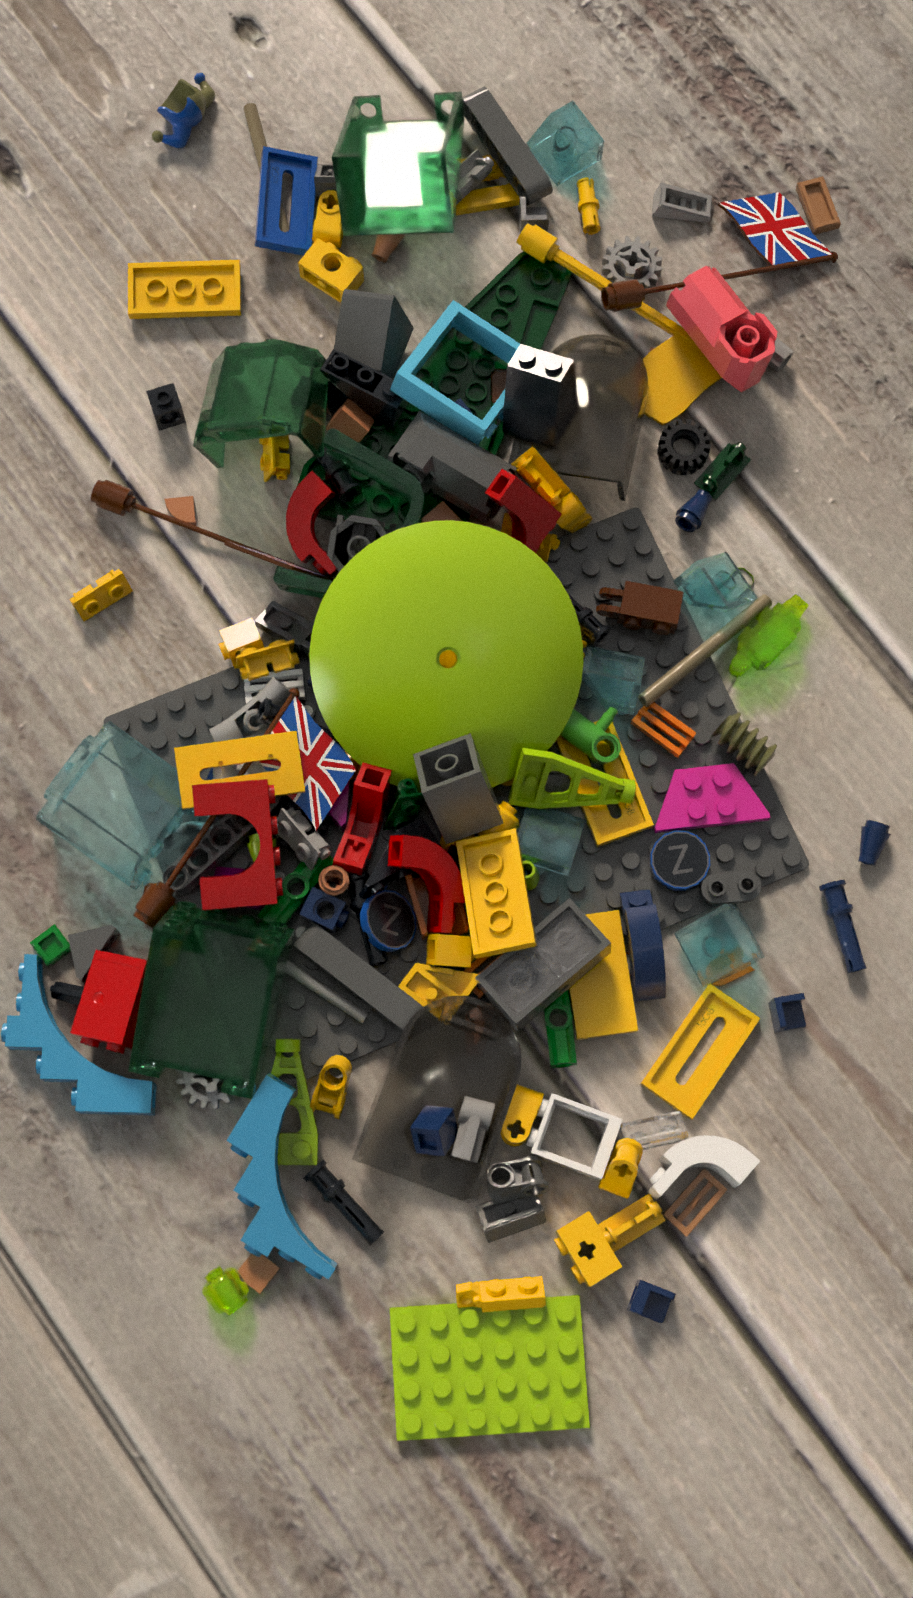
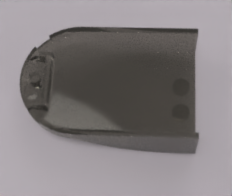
(610, 415)
(441, 1056)

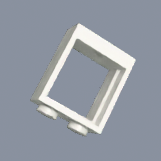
(604, 1149)

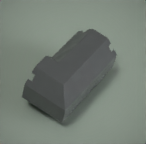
(449, 465)
(352, 536)

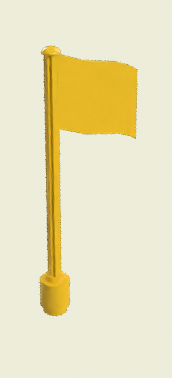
(674, 369)

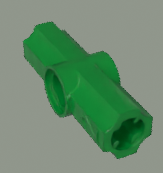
(289, 903)
(560, 1038)

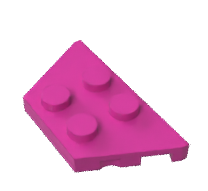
(709, 799)

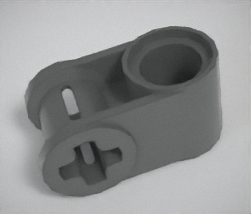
(518, 1179)

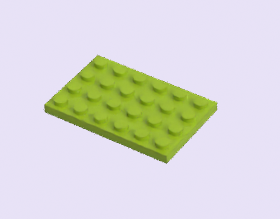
(488, 1370)

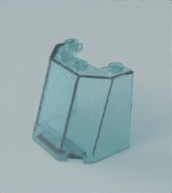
(115, 804)

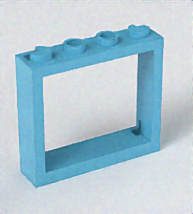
(435, 403)

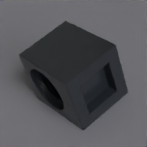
(166, 406)

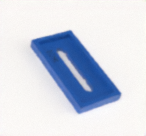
(302, 169)

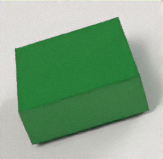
(51, 945)

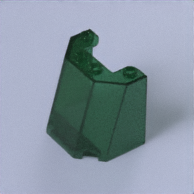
(262, 394)

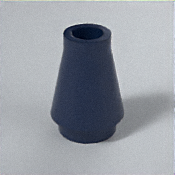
(693, 511)
(873, 840)

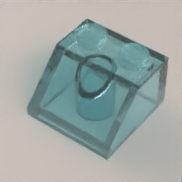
(566, 143)
(550, 838)
(719, 944)

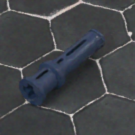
(840, 911)

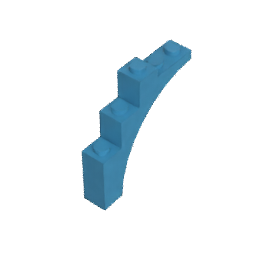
(60, 1062)
(260, 1184)

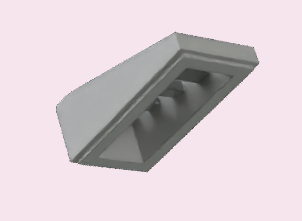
(669, 210)

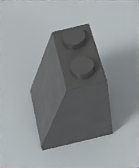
(373, 330)
(457, 789)

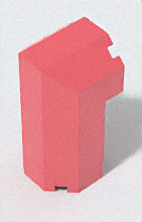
(724, 328)

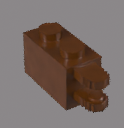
(643, 607)

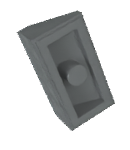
(509, 1217)

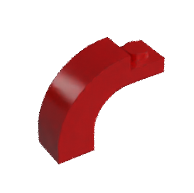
(301, 516)
(365, 818)
(438, 873)

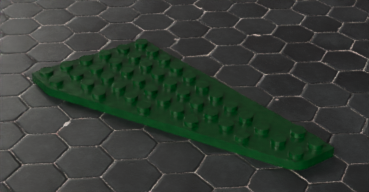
(516, 302)

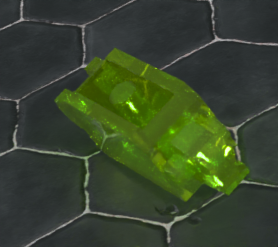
(769, 637)

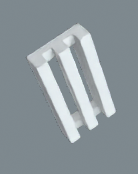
(284, 675)

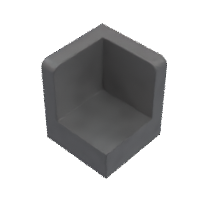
(532, 215)

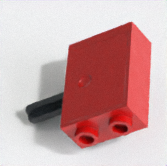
(107, 1001)

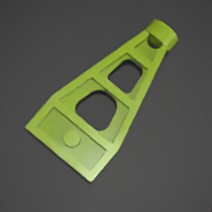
(532, 776)
(299, 1146)

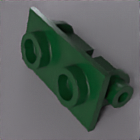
(723, 470)
(403, 806)

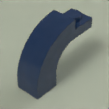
(645, 945)

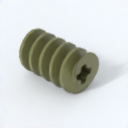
(745, 742)

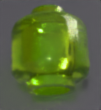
(225, 1290)

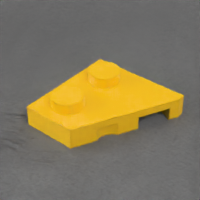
(432, 983)

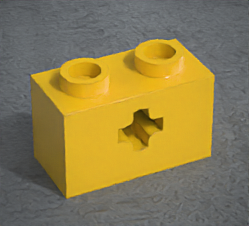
(603, 1258)

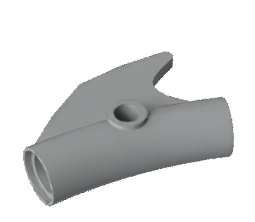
(239, 723)

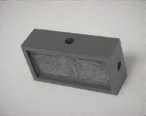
(534, 977)

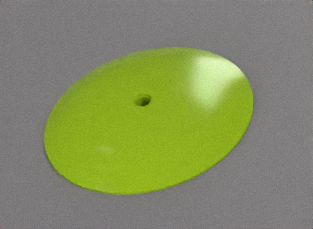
(439, 592)

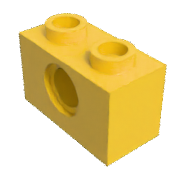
(321, 258)

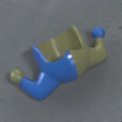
(184, 110)

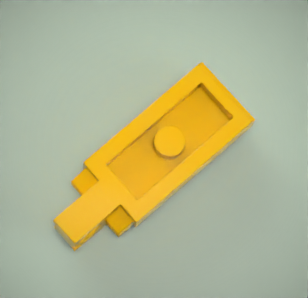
(502, 1294)

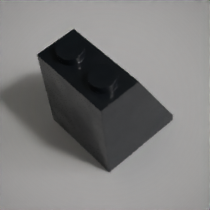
(539, 396)

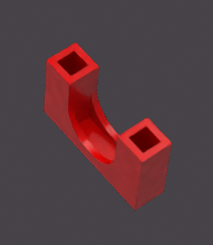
(529, 512)
(258, 882)

